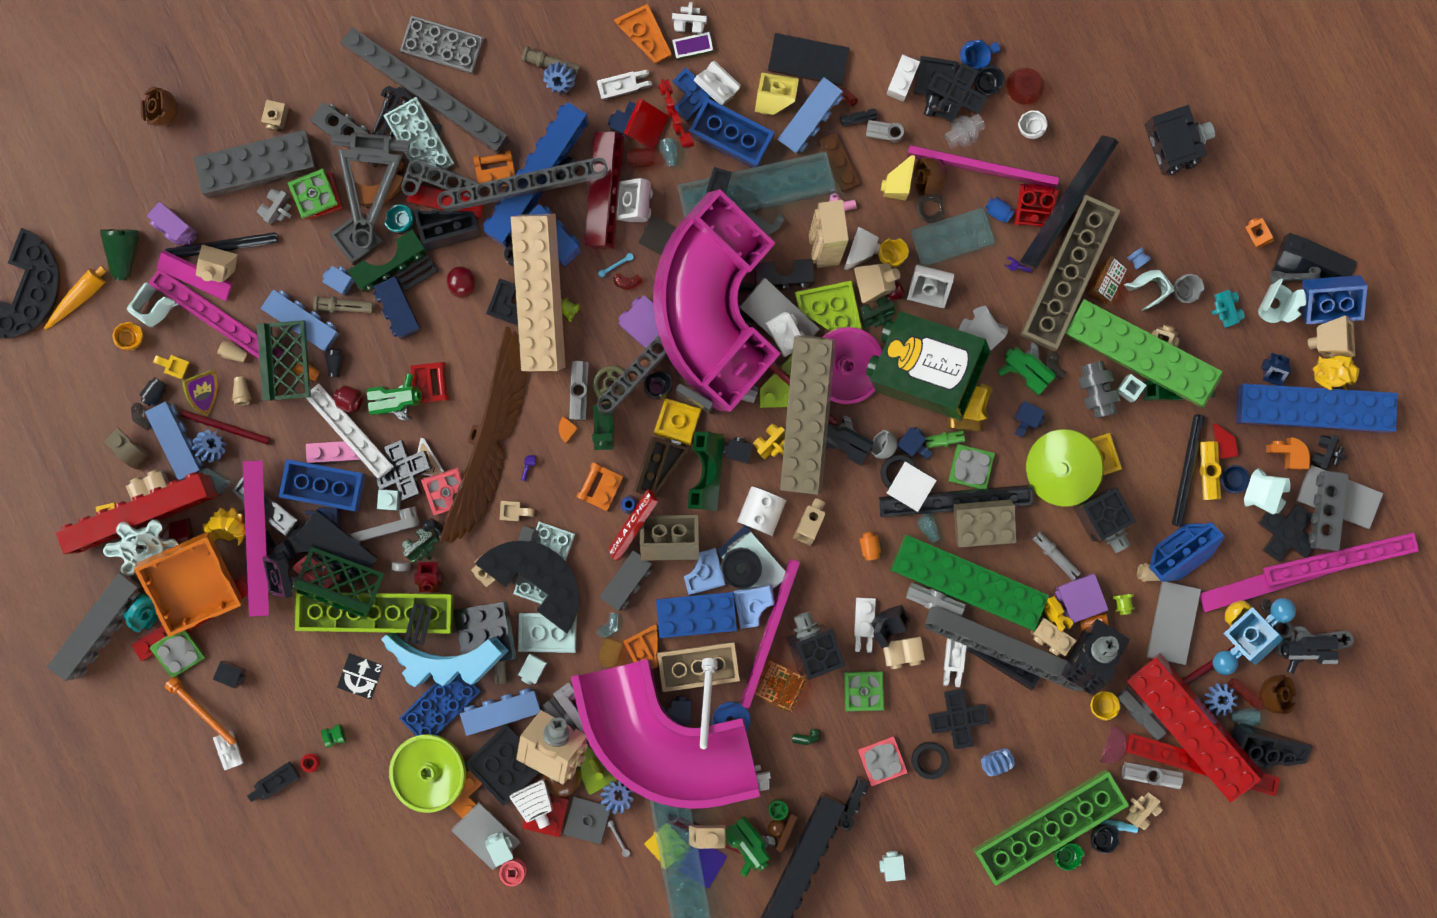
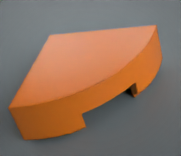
(566, 429)

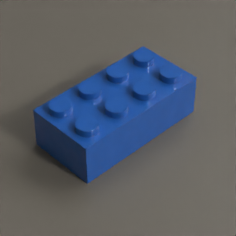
(731, 133)
(322, 485)
(696, 615)

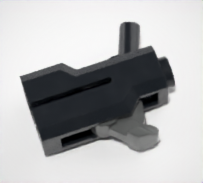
(845, 436)
(1306, 646)

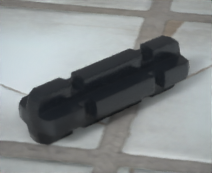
(859, 117)

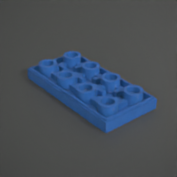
(439, 706)

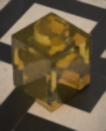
(610, 652)

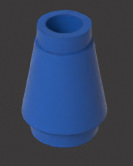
(634, 500)

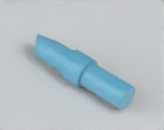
(1121, 826)

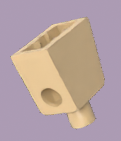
(215, 264)
(876, 281)
(1335, 338)
(807, 528)
(707, 836)

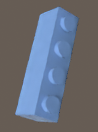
(811, 115)
(284, 310)
(174, 439)
(498, 713)

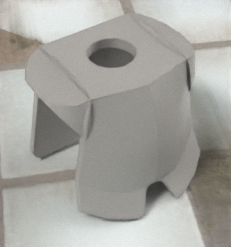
(985, 327)

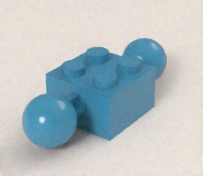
(1254, 636)

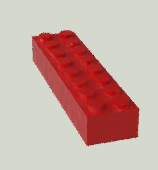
(138, 513)
(1195, 728)

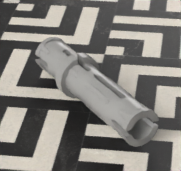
(1051, 550)

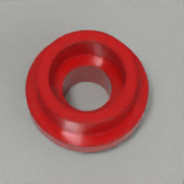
(304, 762)

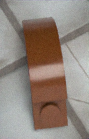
(367, 194)

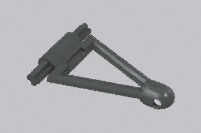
(374, 150)

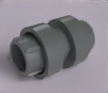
(1101, 397)

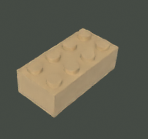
(683, 668)

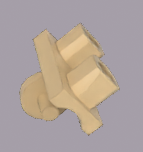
(1142, 809)

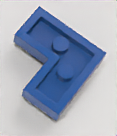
(693, 97)

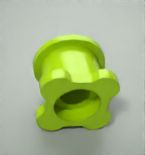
(569, 309)
(1124, 603)

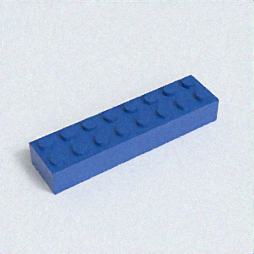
(550, 153)
(1316, 408)

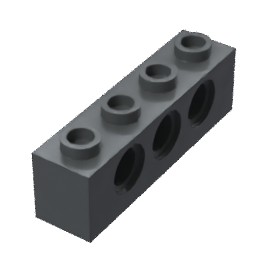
(324, 116)
(1336, 502)

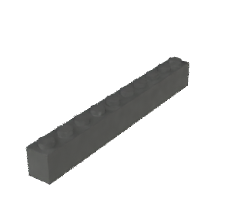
(425, 91)

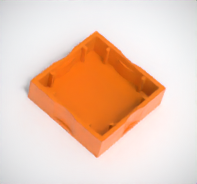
(188, 583)

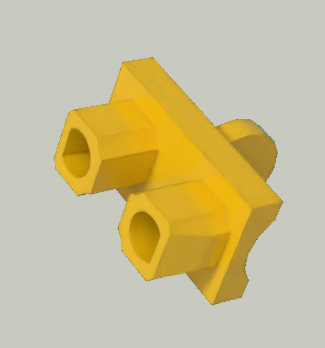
(773, 445)

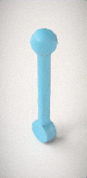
(629, 257)

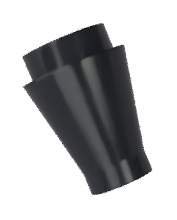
(334, 361)

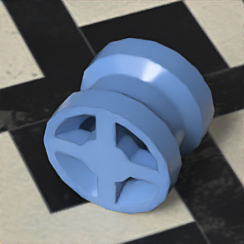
(1139, 258)

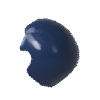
(1235, 479)

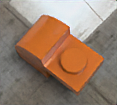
(1295, 451)

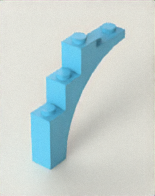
(444, 668)

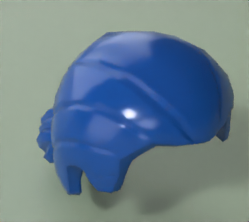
(978, 53)

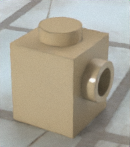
(274, 115)

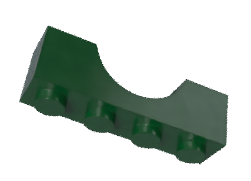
(408, 249)
(710, 450)

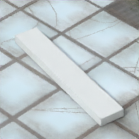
(349, 432)

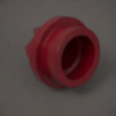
(897, 293)

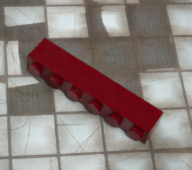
(604, 192)

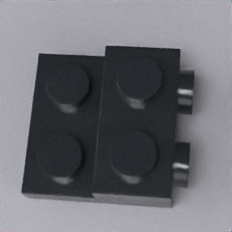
(277, 575)

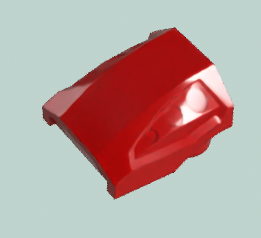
(1034, 204)

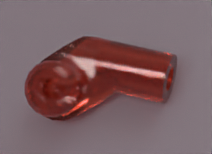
(848, 97)
(625, 283)

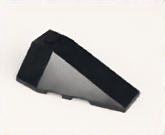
(1301, 254)

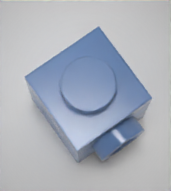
(338, 279)

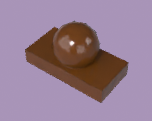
(782, 830)

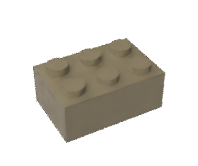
(985, 523)
(670, 538)

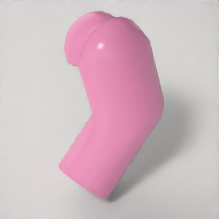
(848, 205)

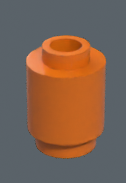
(870, 546)

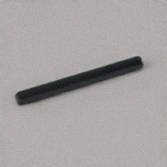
(228, 244)
(1188, 470)

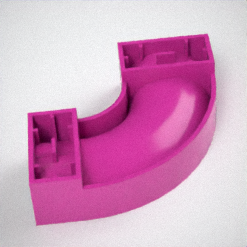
(699, 303)
(656, 753)

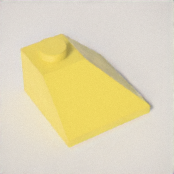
(775, 93)
(899, 180)

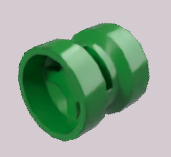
(333, 735)
(780, 811)

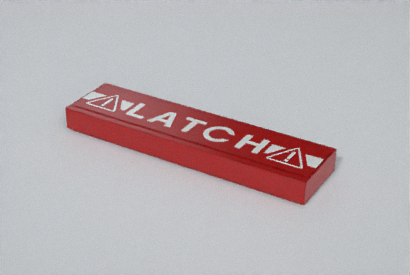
(633, 525)

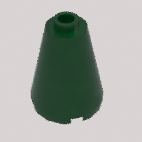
(119, 251)

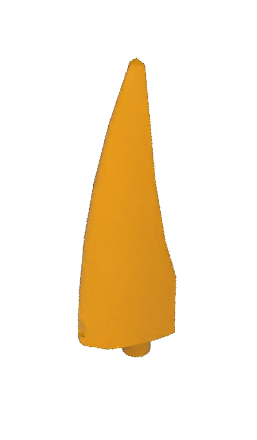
(78, 294)

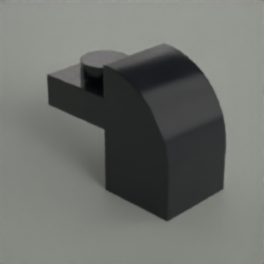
(889, 623)

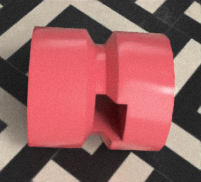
(513, 871)

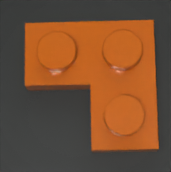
(464, 802)

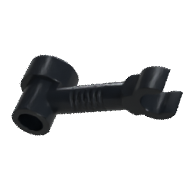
(935, 104)

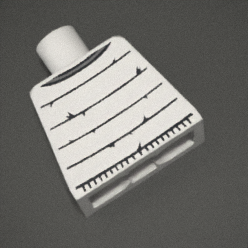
(534, 803)

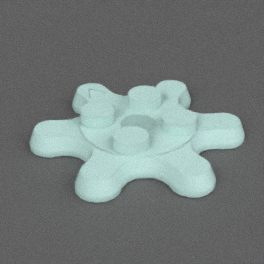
(130, 538)

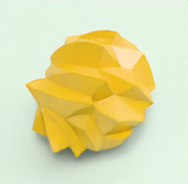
(1335, 372)
(226, 525)

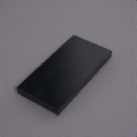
(808, 59)
(327, 536)

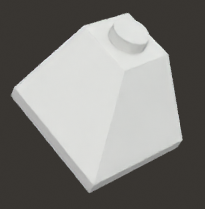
(862, 248)

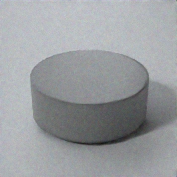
(401, 566)

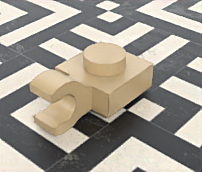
(512, 511)

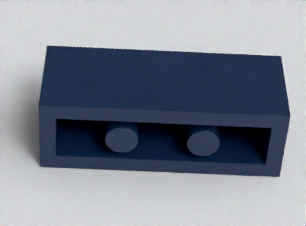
(396, 308)

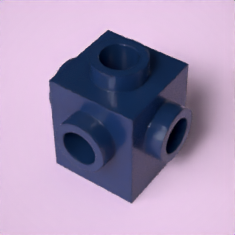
(1276, 369)

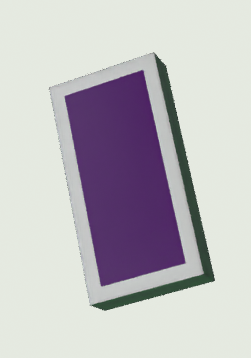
(692, 45)

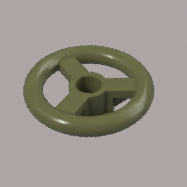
(609, 369)

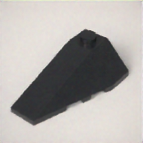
(1269, 748)

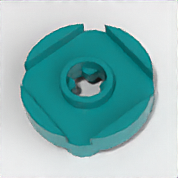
(134, 615)

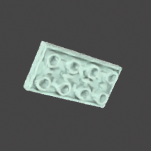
(412, 124)
(558, 541)

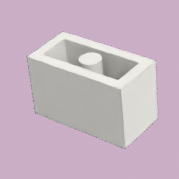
(902, 78)

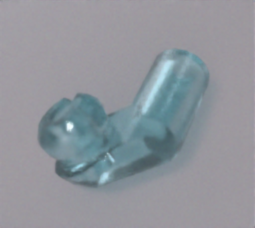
(609, 628)

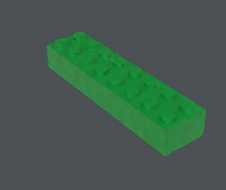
(969, 582)

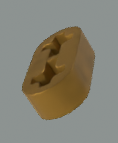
(965, 424)

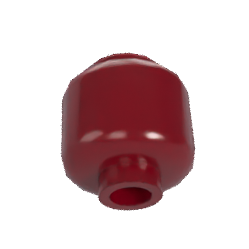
(348, 399)

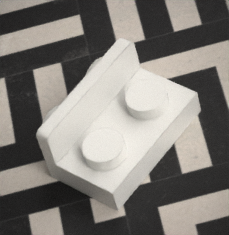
(717, 83)
(783, 330)

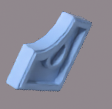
(706, 573)
(751, 603)

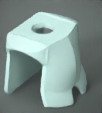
(1154, 275)
(1288, 303)
(158, 312)
(1266, 491)

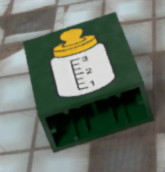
(928, 365)

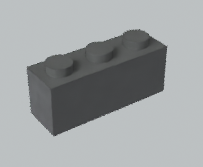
(626, 581)

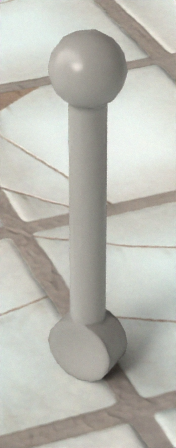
(625, 852)

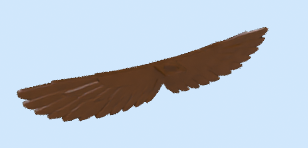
(487, 456)

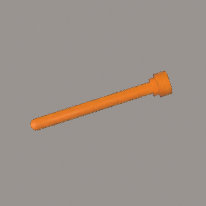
(174, 686)

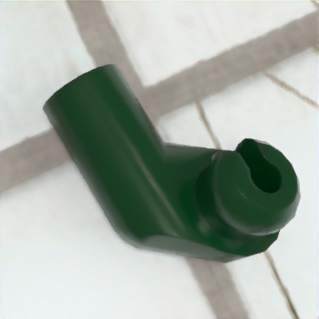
(807, 739)

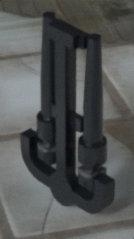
(399, 92)

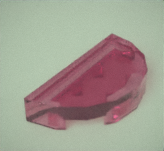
(1114, 746)

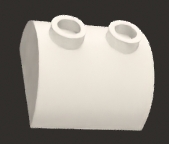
(634, 200)
(930, 286)
(761, 510)

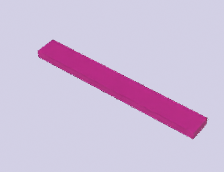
(985, 167)
(208, 312)
(255, 538)
(1341, 559)
(1242, 591)
(769, 633)

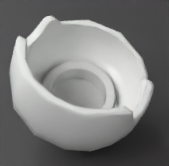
(1033, 124)

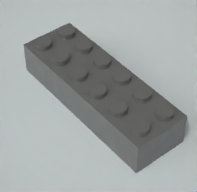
(255, 164)
(96, 628)

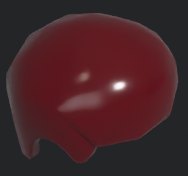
(460, 282)

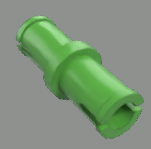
(945, 439)

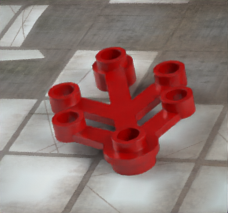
(666, 89)

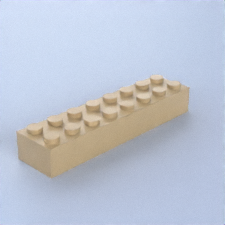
(828, 234)
(538, 292)

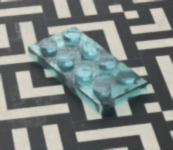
(952, 237)

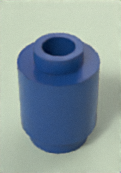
(999, 209)

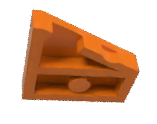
(644, 645)

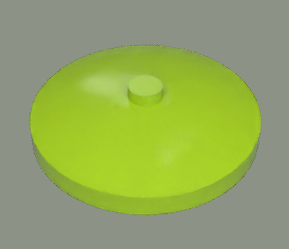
(1065, 467)
(427, 773)

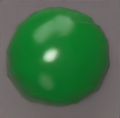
(1068, 856)

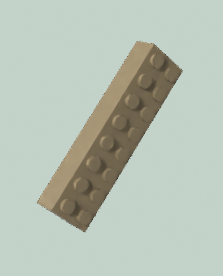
(1069, 273)
(808, 414)

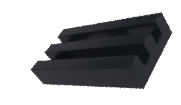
(402, 280)
(418, 624)

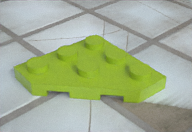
(830, 306)
(775, 391)

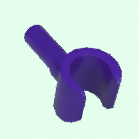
(1015, 265)
(530, 460)

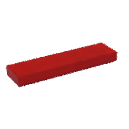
(429, 198)

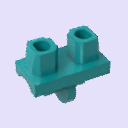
(1226, 309)

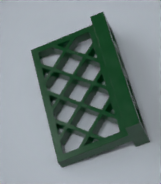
(268, 365)
(333, 598)

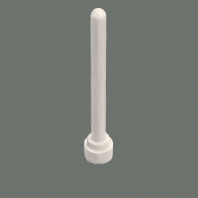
(709, 667)

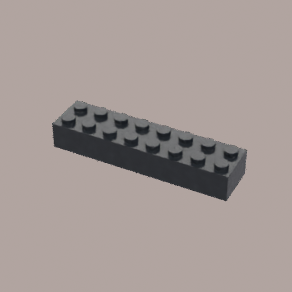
(805, 858)

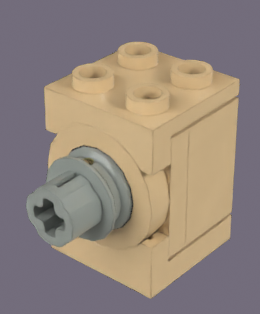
(552, 747)

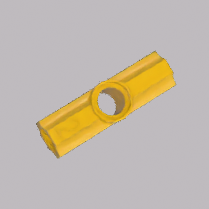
(1210, 457)

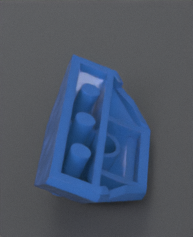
(1185, 551)

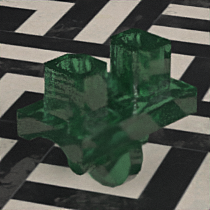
(878, 316)
(422, 547)

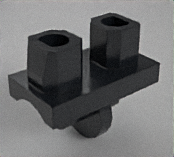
(1330, 444)

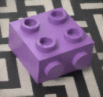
(175, 227)
(640, 321)
(1081, 598)

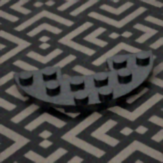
(37, 288)
(544, 570)

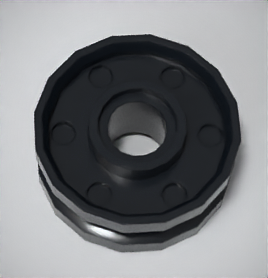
(752, 572)

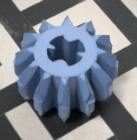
(566, 75)
(208, 446)
(1228, 699)
(997, 762)
(609, 795)

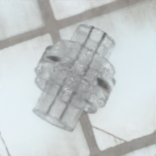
(964, 131)

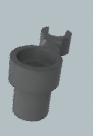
(1314, 273)

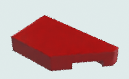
(1226, 442)

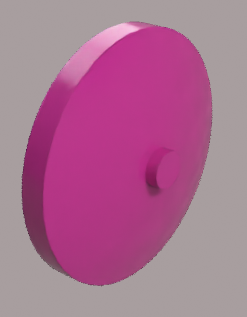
(851, 360)

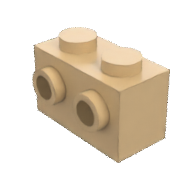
(1048, 634)

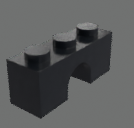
(802, 274)

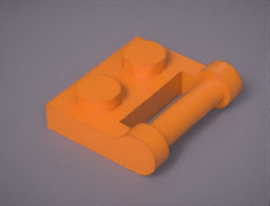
(494, 173)
(605, 490)

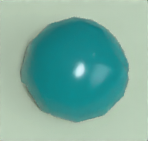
(399, 218)

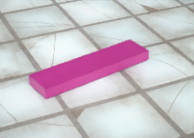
(186, 272)

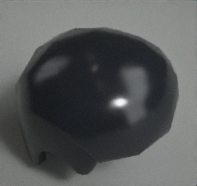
(989, 80)
(658, 385)
(1105, 838)

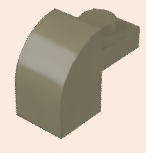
(127, 450)

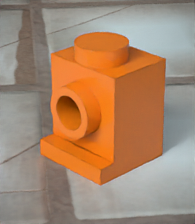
(1263, 240)

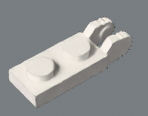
(622, 84)
(863, 617)
(954, 661)

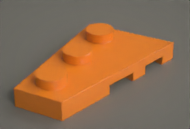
(645, 33)

